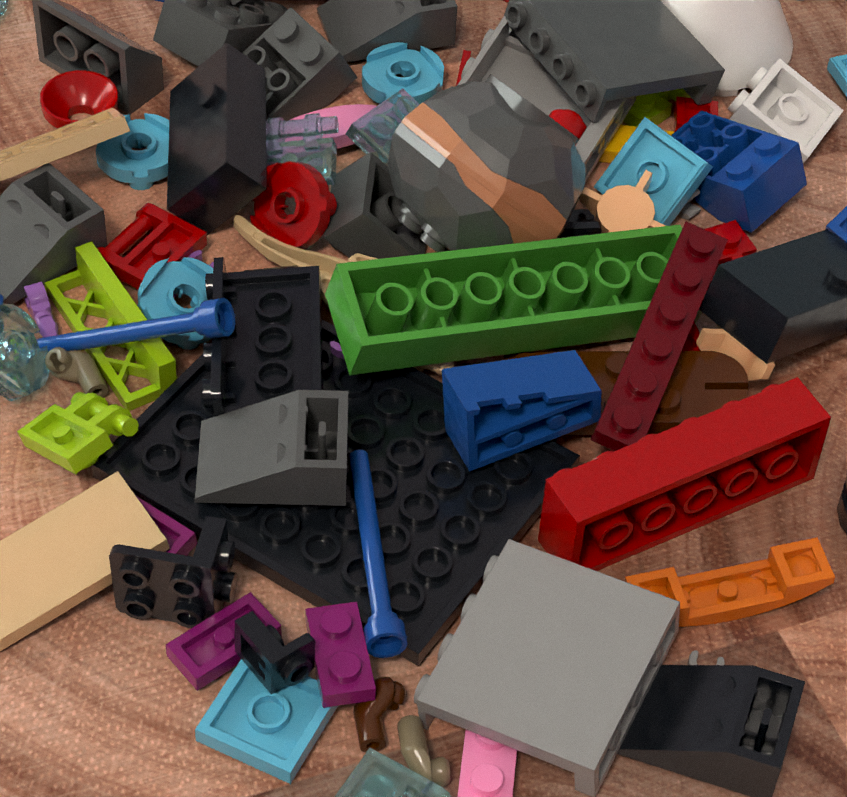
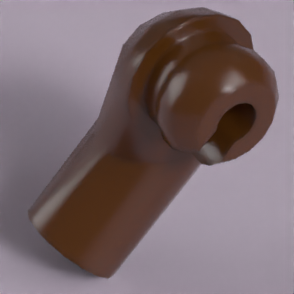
(369, 713)

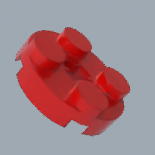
(313, 204)

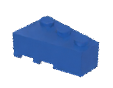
(517, 404)

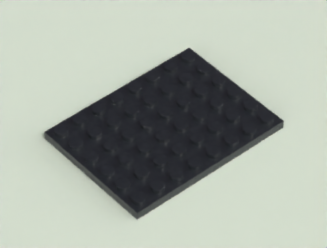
(431, 511)

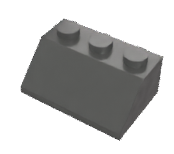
(78, 41)

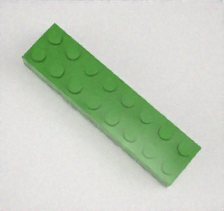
(496, 298)

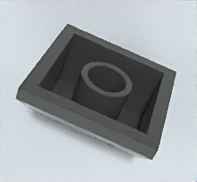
(369, 213)

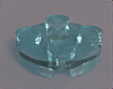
(20, 357)

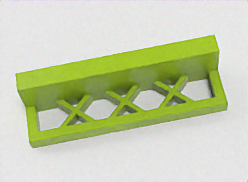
(119, 308)

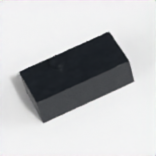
(217, 139)
(782, 296)

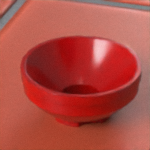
(76, 93)

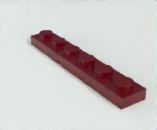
(659, 338)

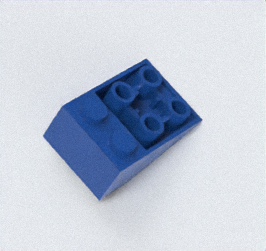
(750, 170)

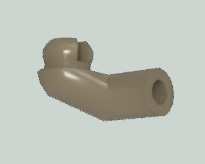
(76, 368)
(416, 753)

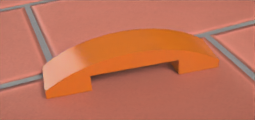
(743, 589)

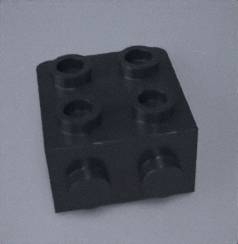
(176, 585)

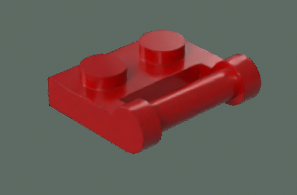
(168, 239)

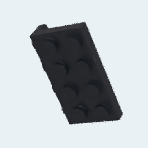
(273, 340)

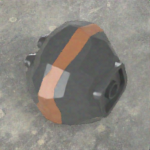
(484, 169)

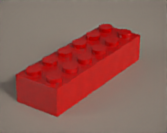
(683, 476)

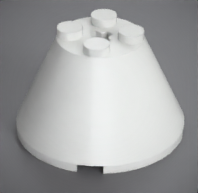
(738, 35)

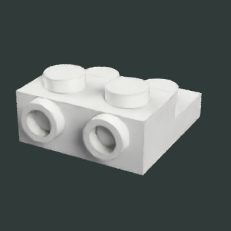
(786, 107)

